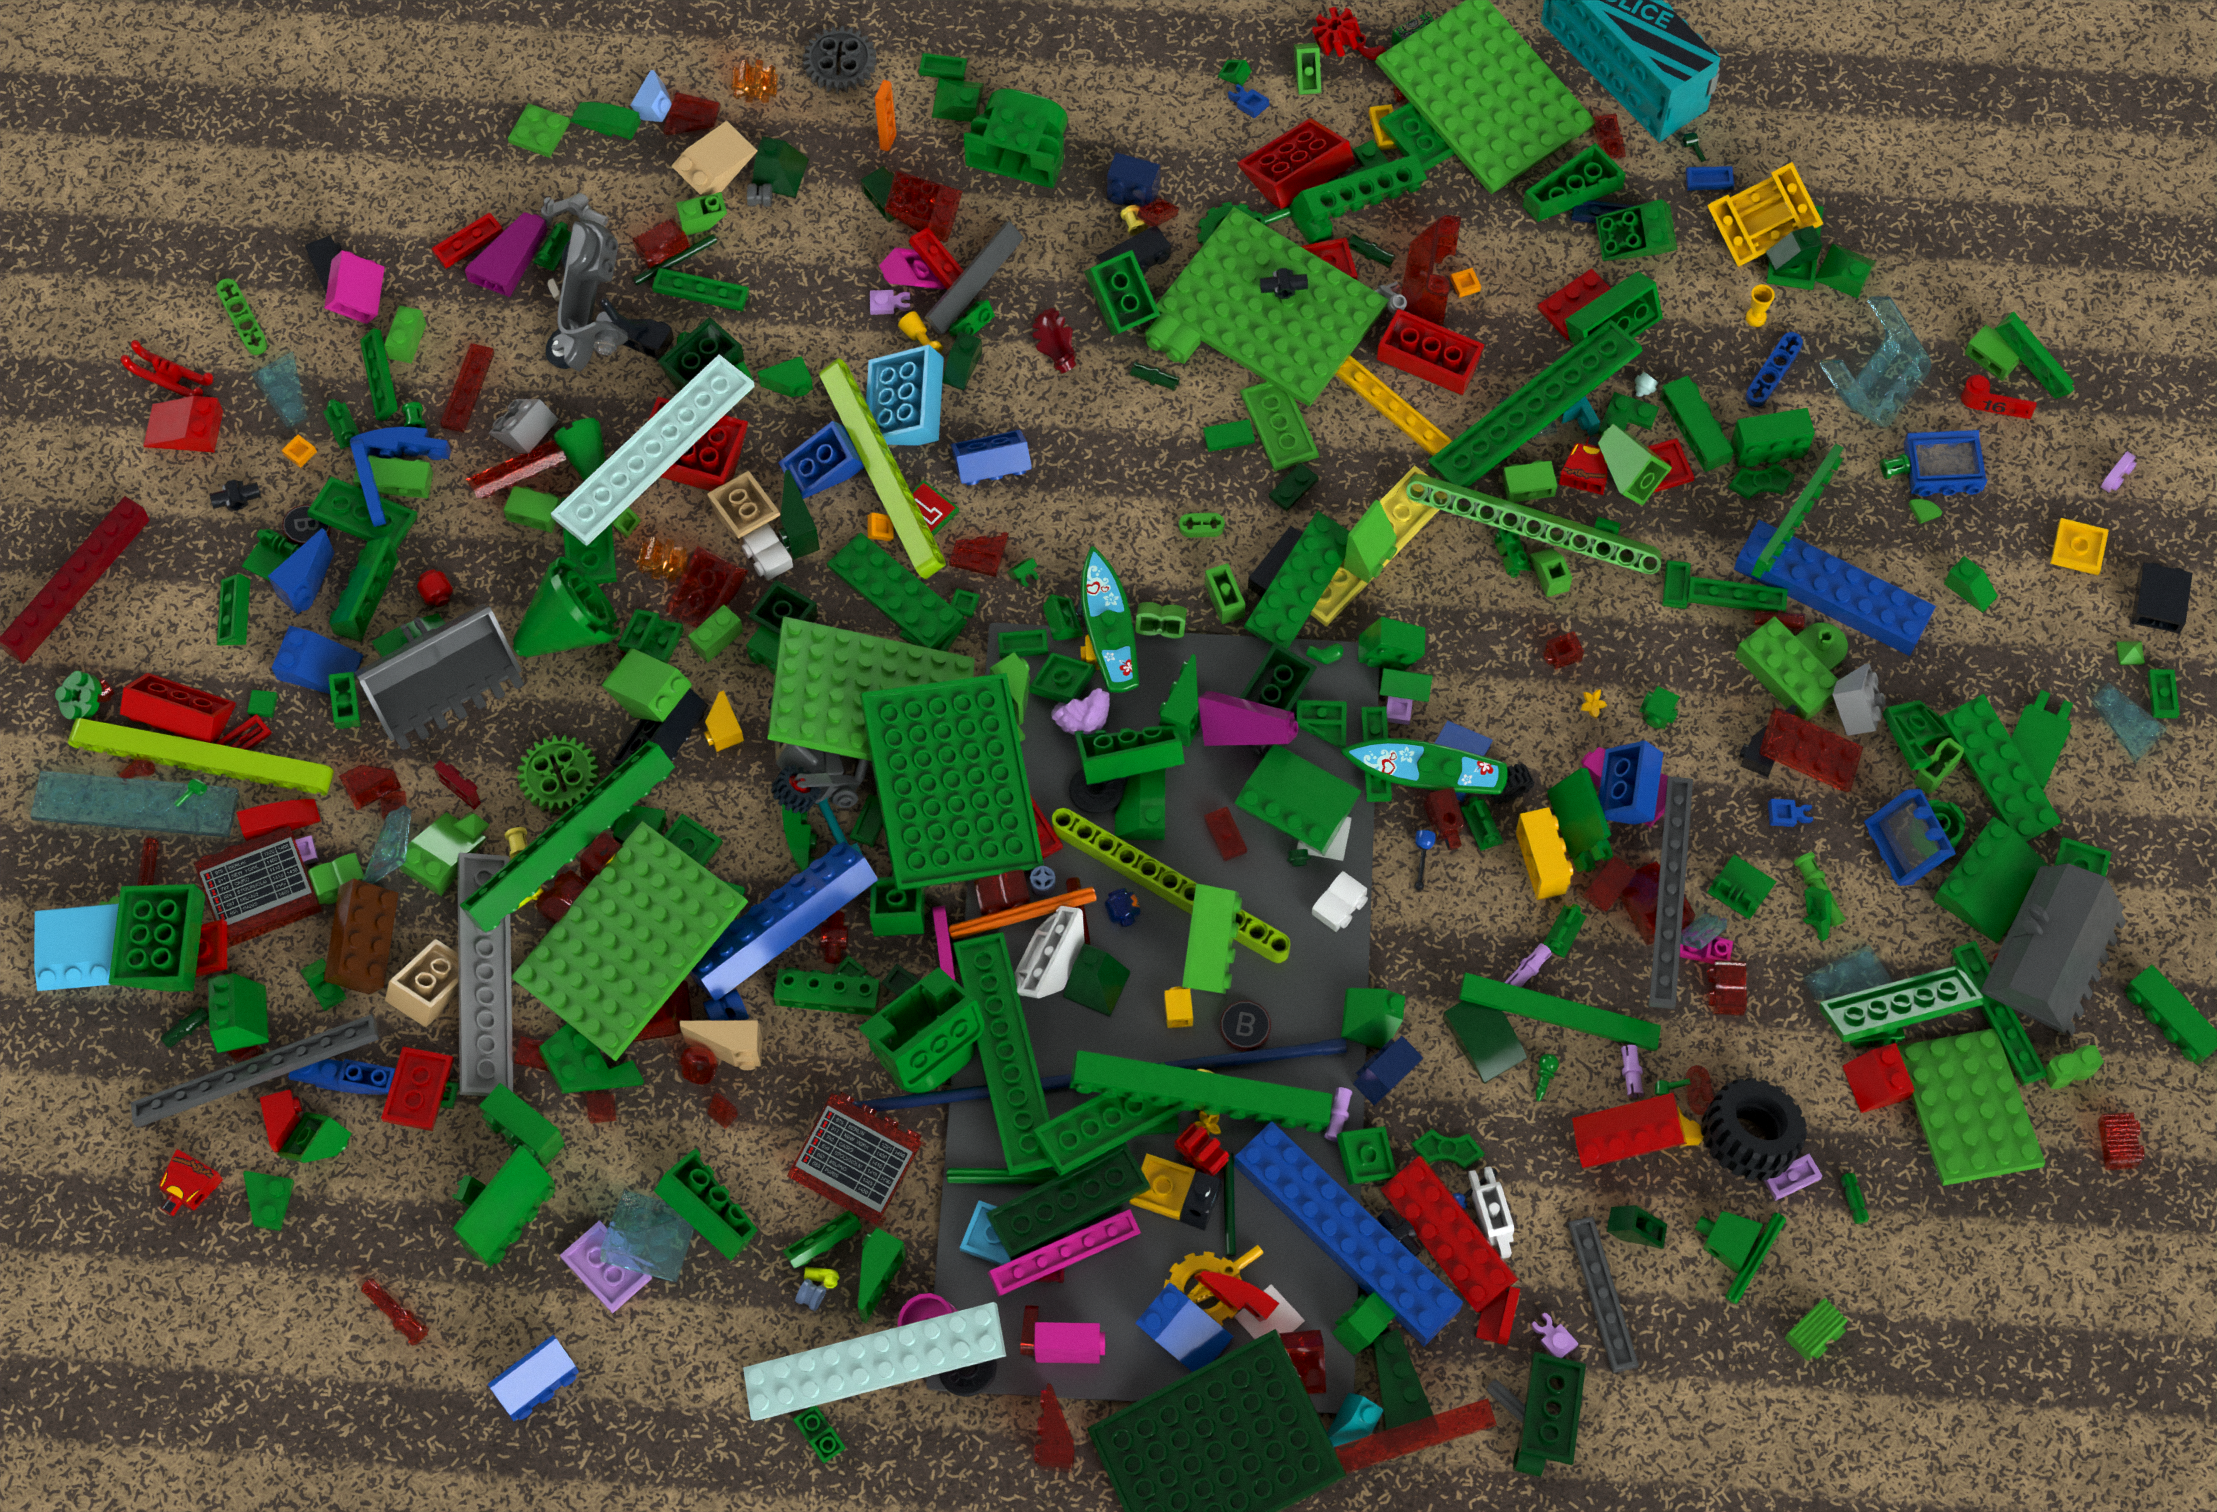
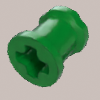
(413, 415)
(1902, 466)

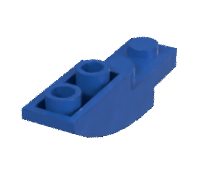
(411, 440)
(346, 1076)

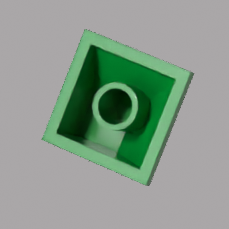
(957, 100)
(1845, 270)
(1371, 1016)
(315, 1139)

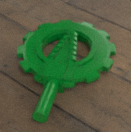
(1216, 216)

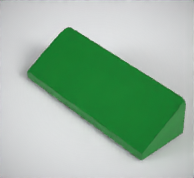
(233, 610)

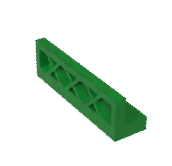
(2035, 356)

